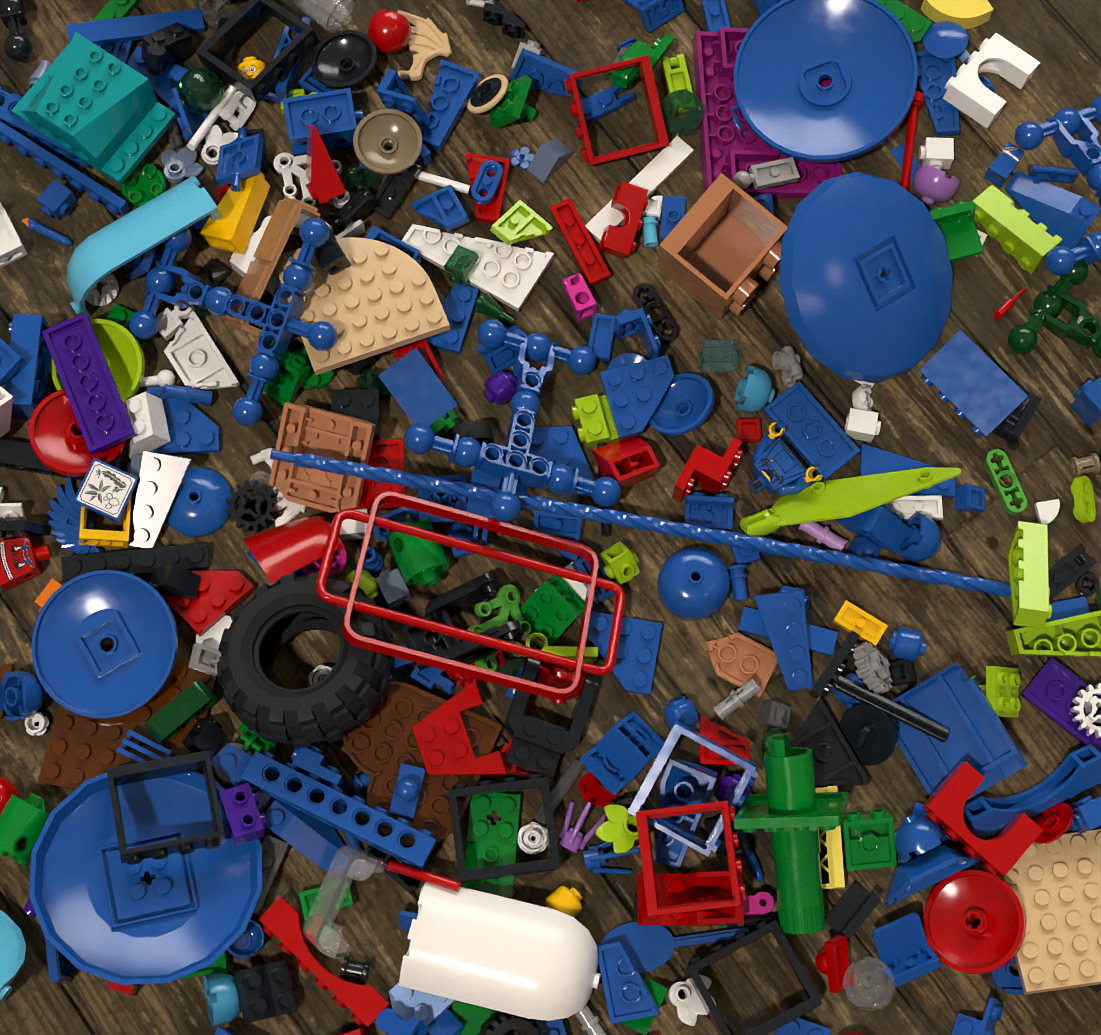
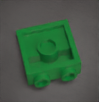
(291, 376)
(868, 840)

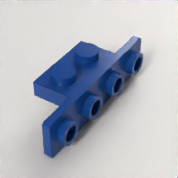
(970, 1026)

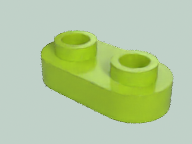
(1084, 501)

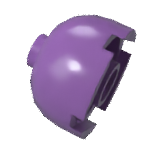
(934, 185)

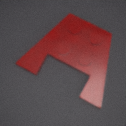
(445, 741)

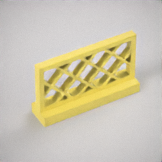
(834, 852)

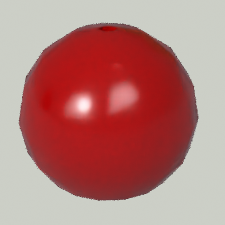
(389, 31)

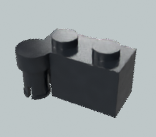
(166, 47)

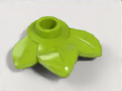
(616, 828)

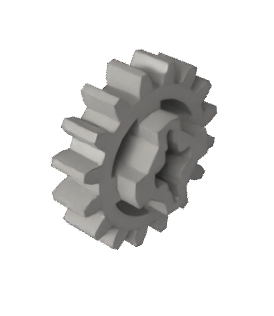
(872, 668)

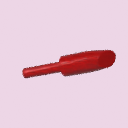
(1007, 305)

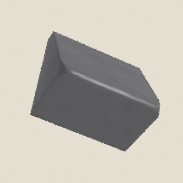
(774, 715)

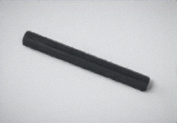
(892, 709)

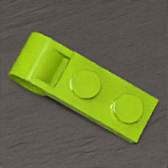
(590, 653)

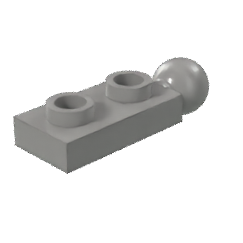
(768, 174)

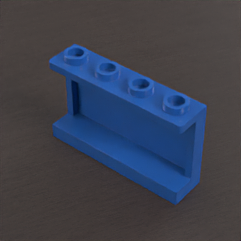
(972, 384)

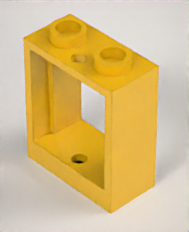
(105, 537)

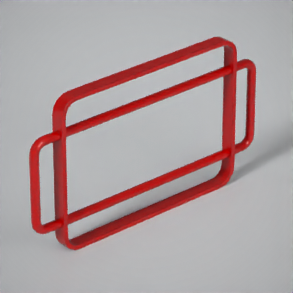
(492, 525)

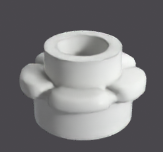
(36, 730)

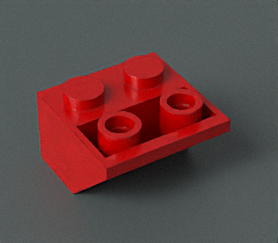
(627, 461)

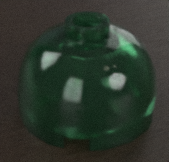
(200, 89)

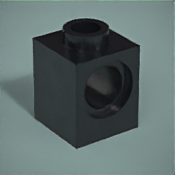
(205, 736)

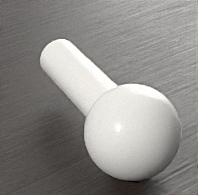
(162, 378)

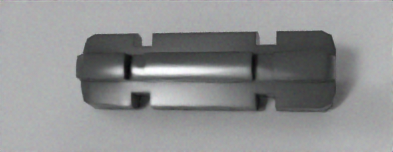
(174, 135)

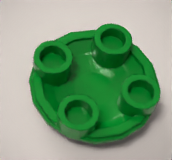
(143, 185)

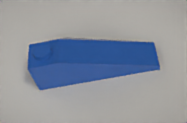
(1056, 208)
(682, 785)
(304, 832)

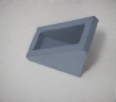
(548, 160)

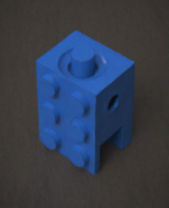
(329, 112)

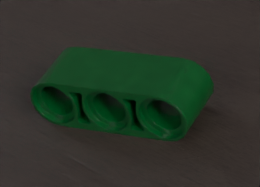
(180, 712)

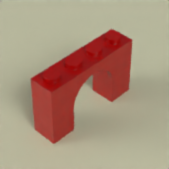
(947, 808)

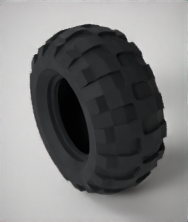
(313, 712)

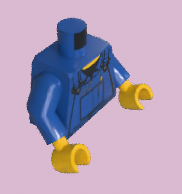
(778, 467)

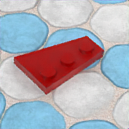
(491, 212)

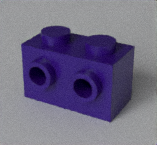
(242, 814)

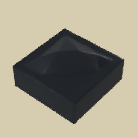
(214, 273)

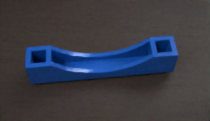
(1076, 774)

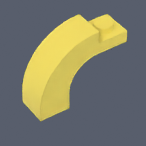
(962, 12)

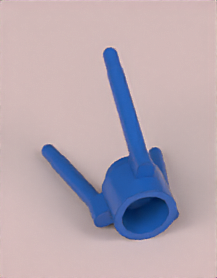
(595, 859)

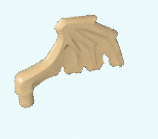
(427, 42)

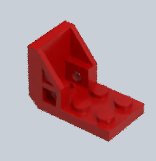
(687, 889)

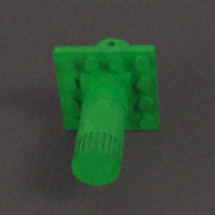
(793, 818)

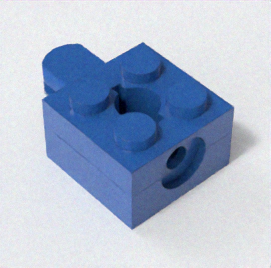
(482, 507)

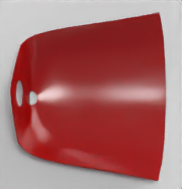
(291, 546)

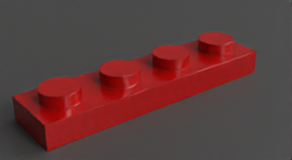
(580, 242)

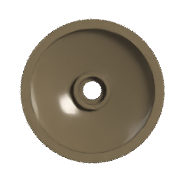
(386, 129)

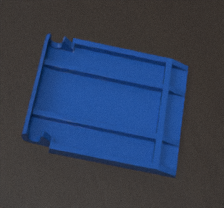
(973, 726)

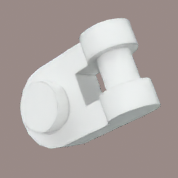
(242, 105)

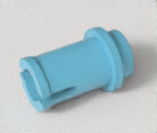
(649, 227)

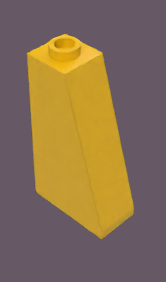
(238, 216)

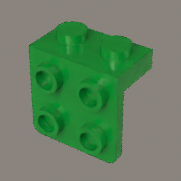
(958, 230)

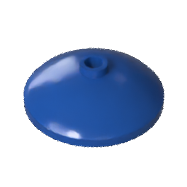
(683, 405)
(207, 512)

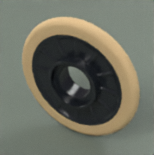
(487, 94)

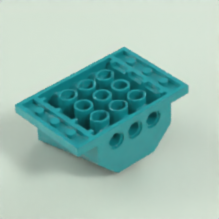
(96, 109)

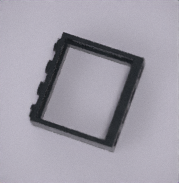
(237, 27)
(157, 769)
(488, 787)
(740, 941)

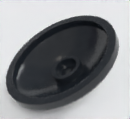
(342, 51)

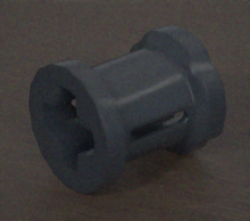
(355, 969)

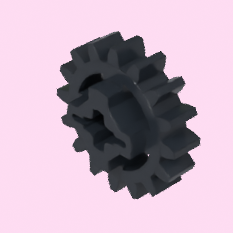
(243, 511)

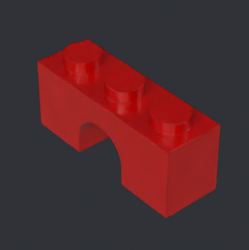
(630, 202)

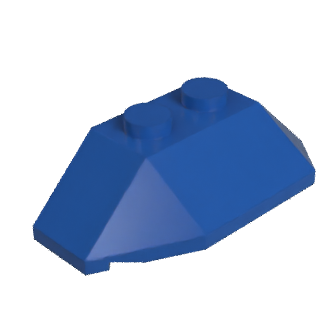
(925, 871)

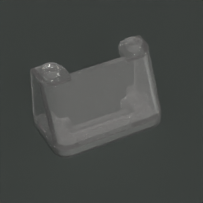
(319, 925)

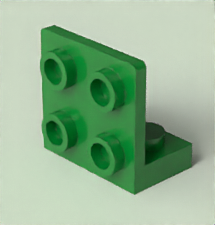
(553, 608)

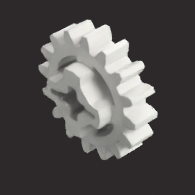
(1091, 704)

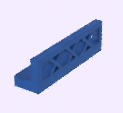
(283, 87)

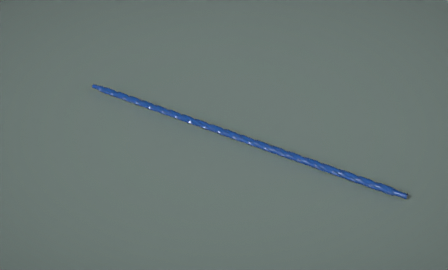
(647, 523)

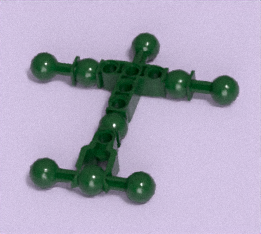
(1050, 305)

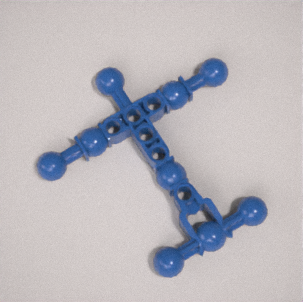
(1086, 158)
(222, 302)
(524, 407)

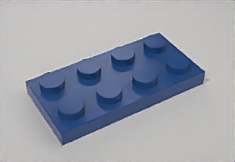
(811, 430)

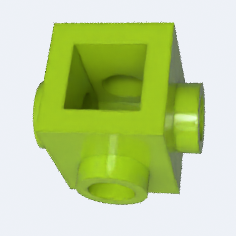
(620, 563)

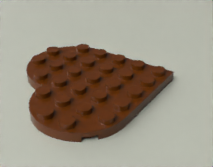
(389, 740)

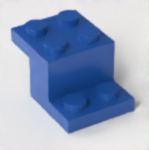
(622, 753)

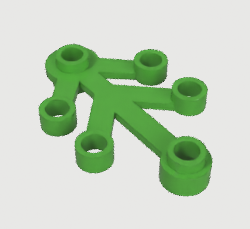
(506, 606)

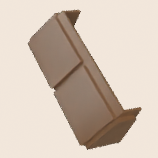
(268, 254)

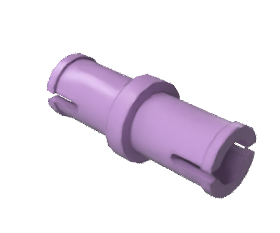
(824, 535)

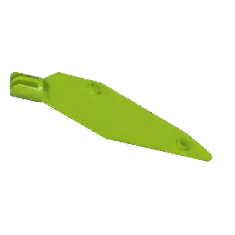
(843, 498)

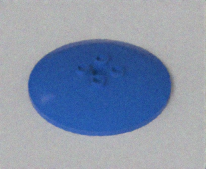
(71, 639)

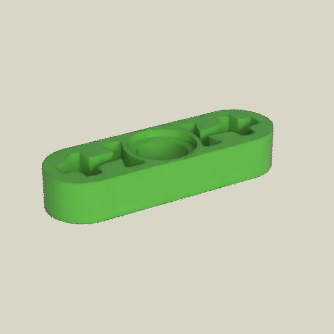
(992, 468)

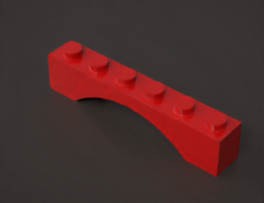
(287, 926)

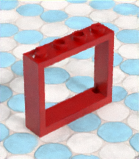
(652, 101)
(647, 861)

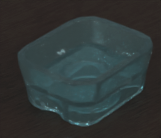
(719, 356)

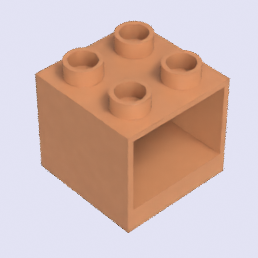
(723, 248)

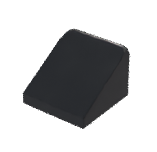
(902, 673)

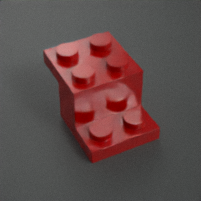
(708, 470)

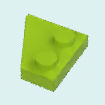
(520, 224)

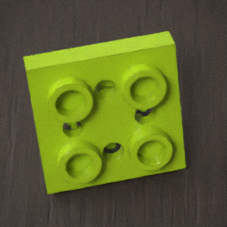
(1003, 690)

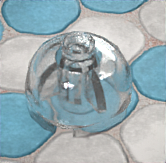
(869, 984)

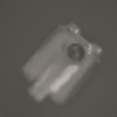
(328, 13)

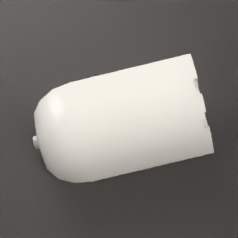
(500, 954)

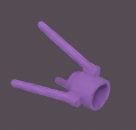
(572, 839)

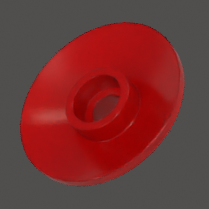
(1054, 822)

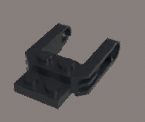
(453, 602)
(538, 743)

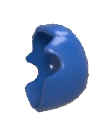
(248, 942)

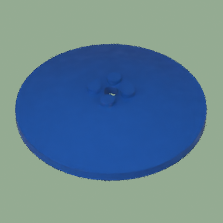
(849, 43)

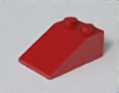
(320, 172)

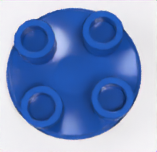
(945, 40)

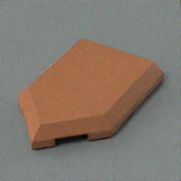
(740, 659)

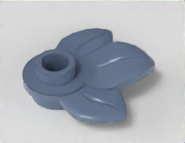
(180, 164)

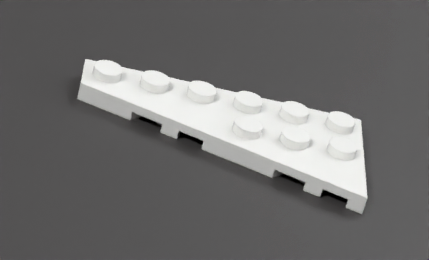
(501, 270)

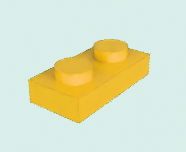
(864, 624)

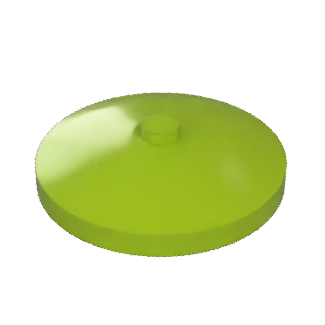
(122, 355)

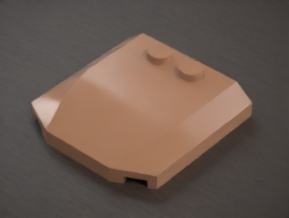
(327, 435)

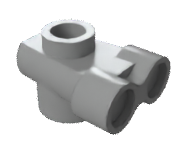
(789, 364)

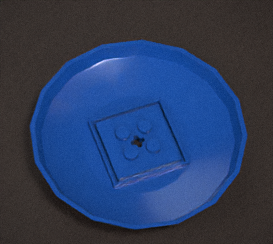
(833, 284)
(111, 919)

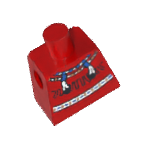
(20, 561)

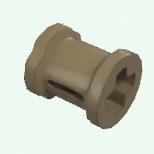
(1085, 465)

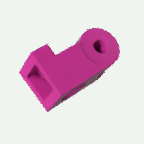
(579, 296)
(758, 904)

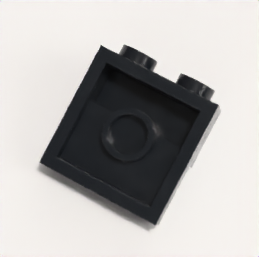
(266, 991)

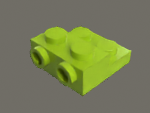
(594, 420)

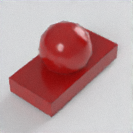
(834, 962)

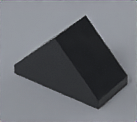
(175, 581)

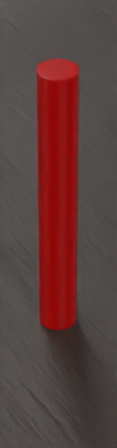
(424, 875)

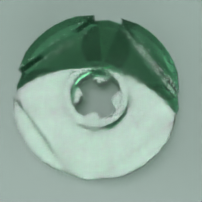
(694, 114)

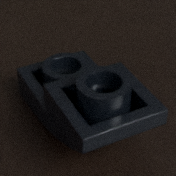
(511, 24)

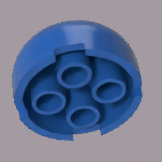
(692, 598)

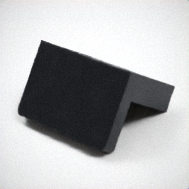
(851, 910)

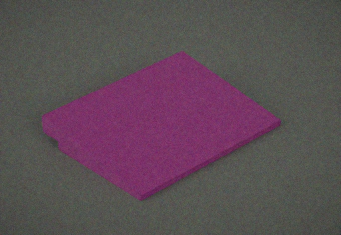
(721, 143)

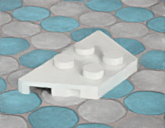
(198, 358)

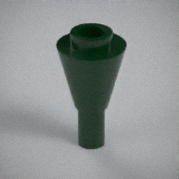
(488, 306)

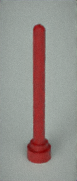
(918, 101)

